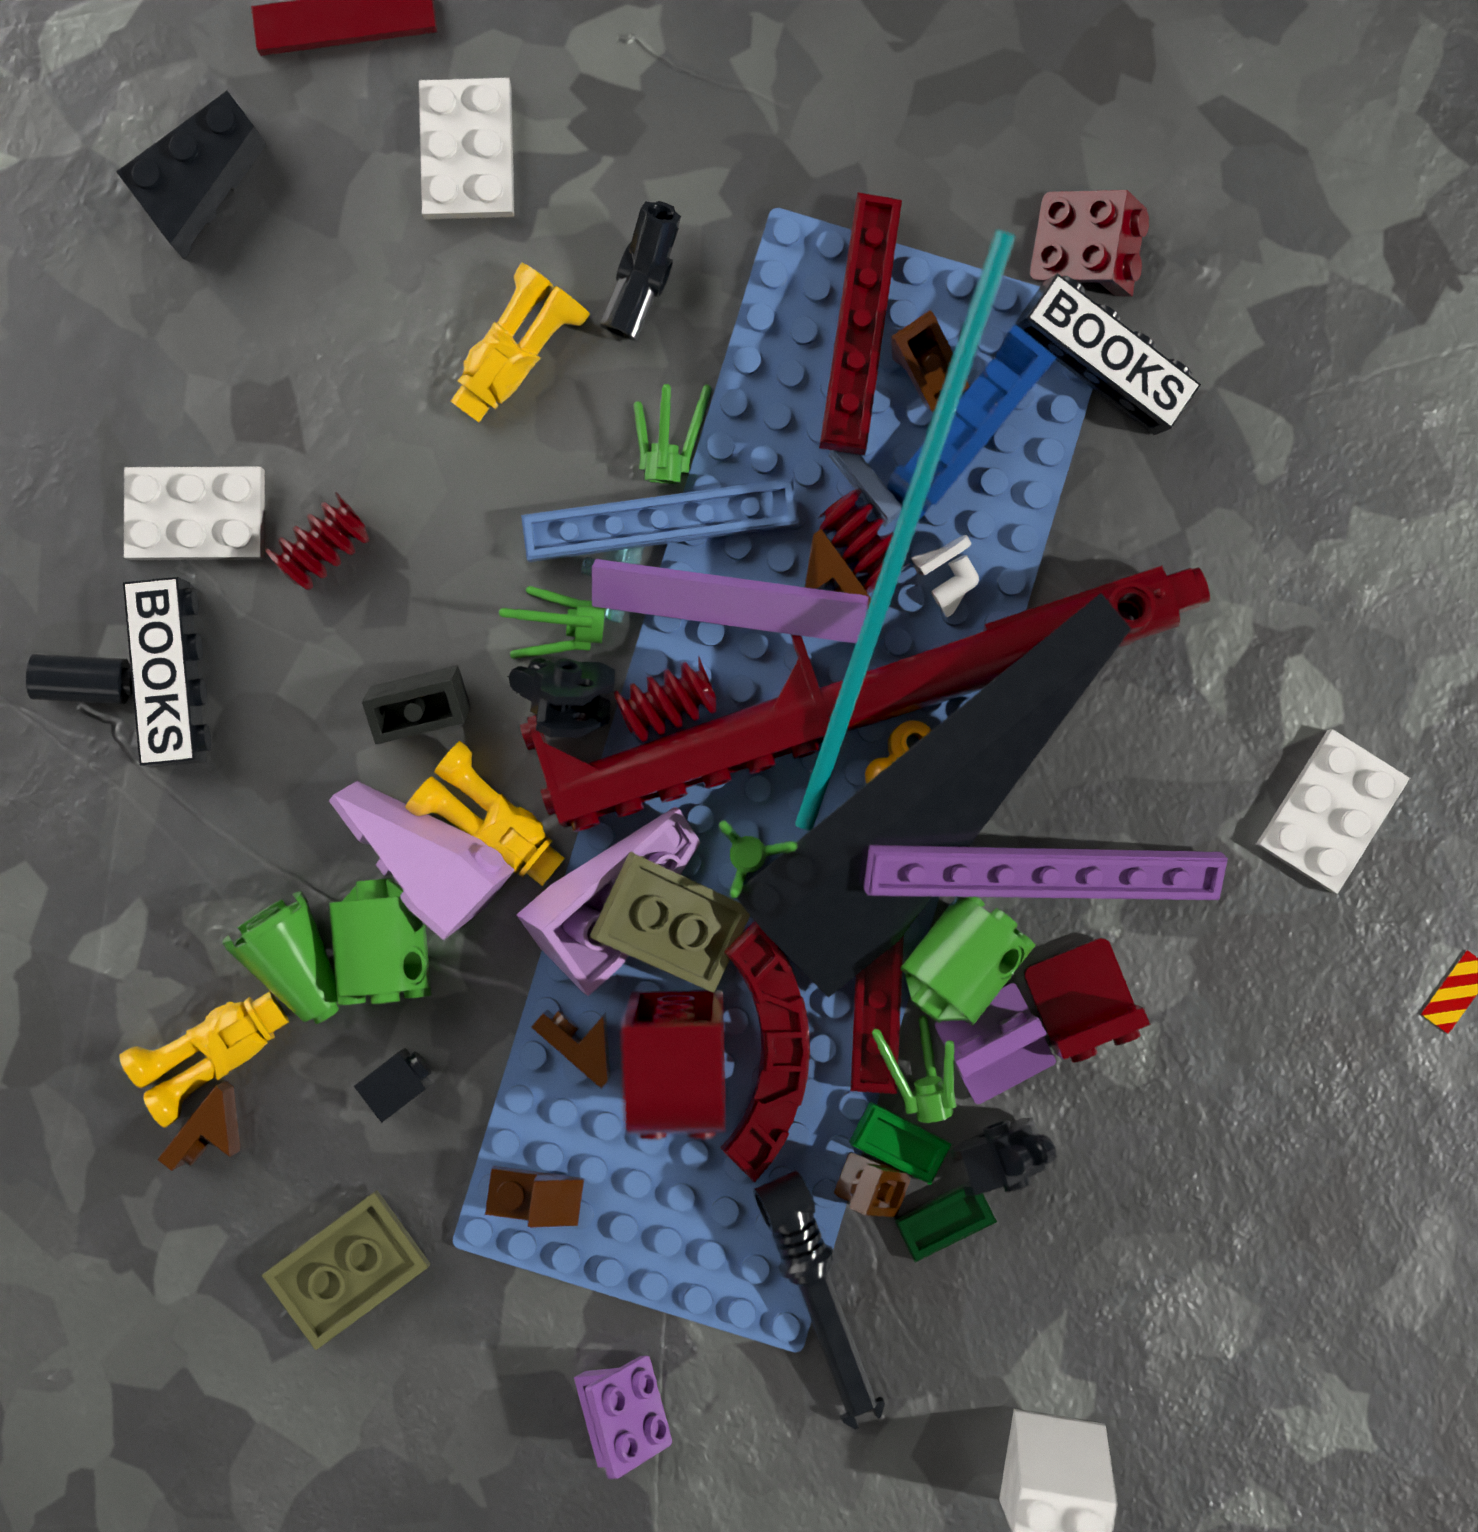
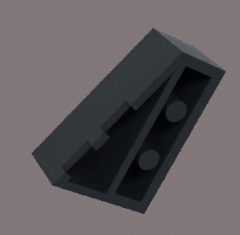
(193, 170)

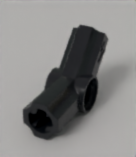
(642, 270)

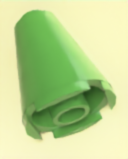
(288, 958)

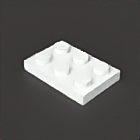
(466, 148)
(194, 513)
(1332, 811)

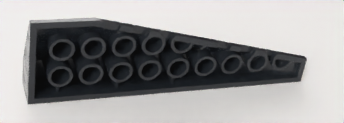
(929, 796)

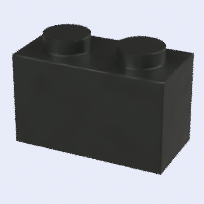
(416, 704)

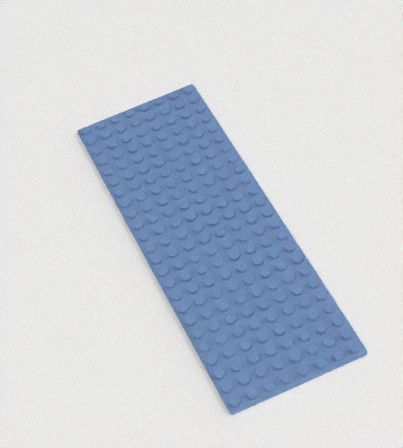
(674, 1214)

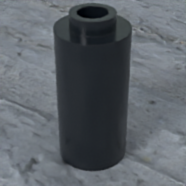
(78, 679)

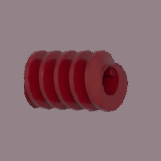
(858, 535)
(320, 543)
(667, 700)

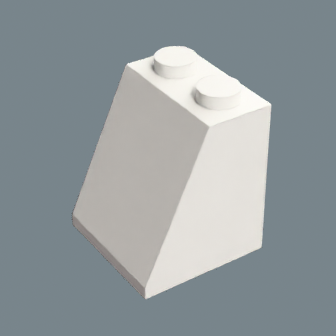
(1057, 1475)

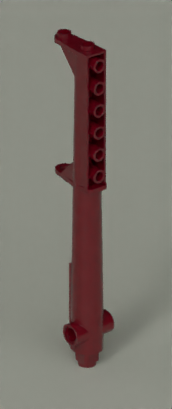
(803, 710)

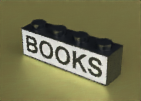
(1108, 354)
(166, 672)

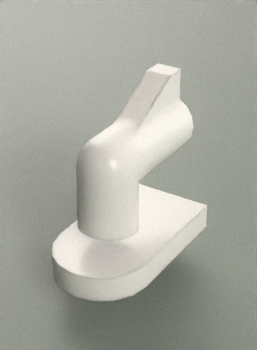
(966, 578)

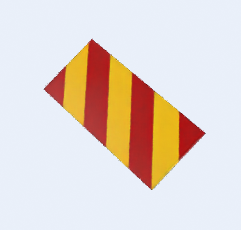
(1454, 994)

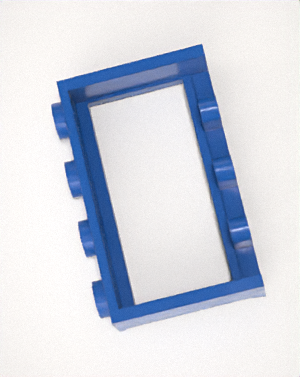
(977, 418)

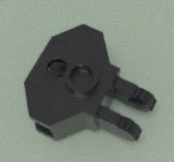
(565, 693)
(1004, 1156)

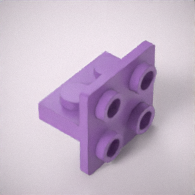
(1000, 1047)
(623, 1415)

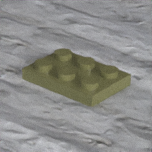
(670, 922)
(346, 1270)

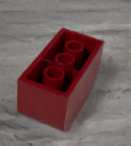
(674, 1064)

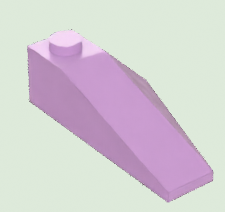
(439, 867)
(569, 908)

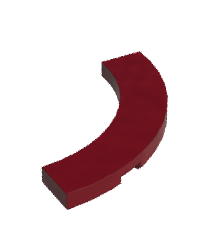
(783, 1052)

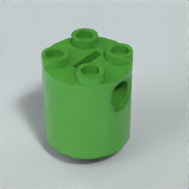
(378, 945)
(964, 961)

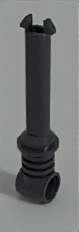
(807, 1263)

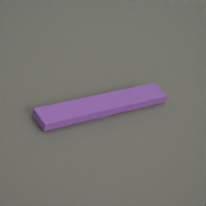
(728, 601)

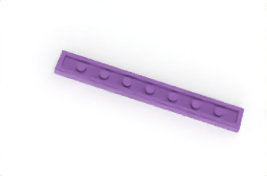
(1043, 873)

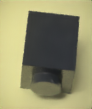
(394, 1083)

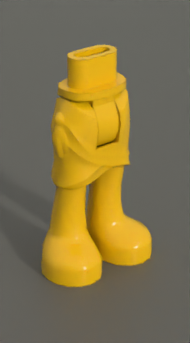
(500, 364)
(505, 828)
(226, 1038)

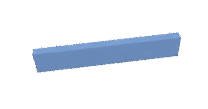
(660, 520)

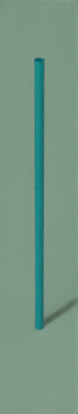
(905, 527)

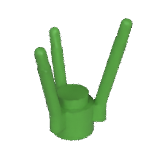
(663, 461)
(584, 623)
(749, 854)
(930, 1098)

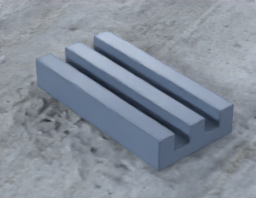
(874, 491)

